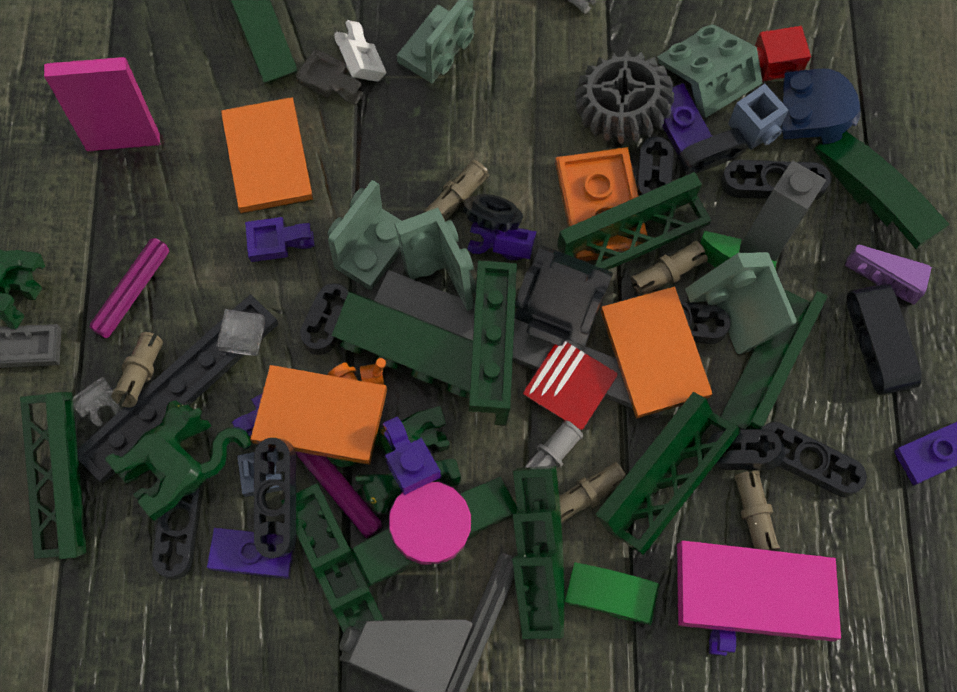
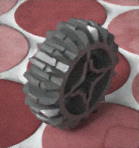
(644, 106)

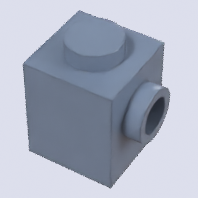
(759, 117)

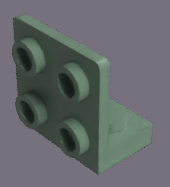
(438, 40)
(716, 66)
(365, 238)
(431, 245)
(750, 295)

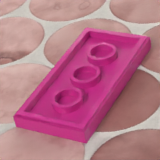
(103, 103)
(757, 591)

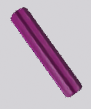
(129, 288)
(342, 493)

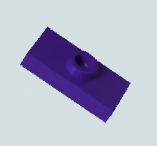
(684, 123)
(929, 454)
(236, 553)

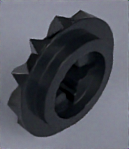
(493, 212)

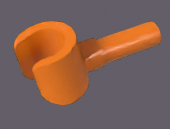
(373, 372)

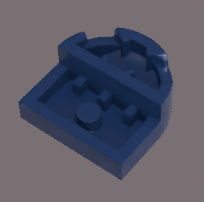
(819, 105)

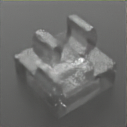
(241, 332)
(93, 398)

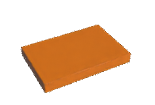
(266, 155)
(594, 185)
(655, 351)
(320, 413)

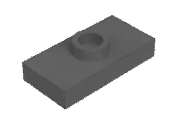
(30, 345)

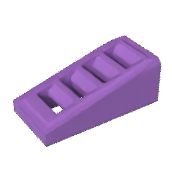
(904, 275)

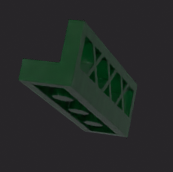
(635, 213)
(493, 340)
(770, 367)
(657, 464)
(63, 475)

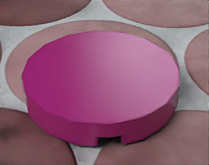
(430, 523)

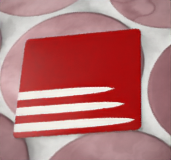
(570, 384)

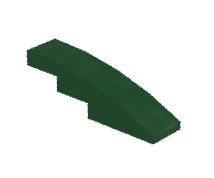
(264, 39)
(883, 188)
(488, 506)
(540, 553)
(332, 560)

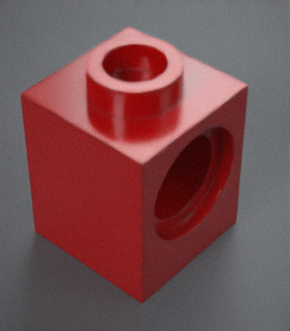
(782, 52)

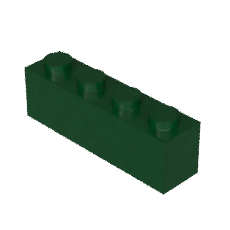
(407, 341)

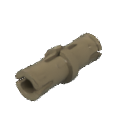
(459, 189)
(669, 268)
(137, 369)
(590, 491)
(756, 511)

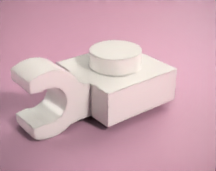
(360, 57)

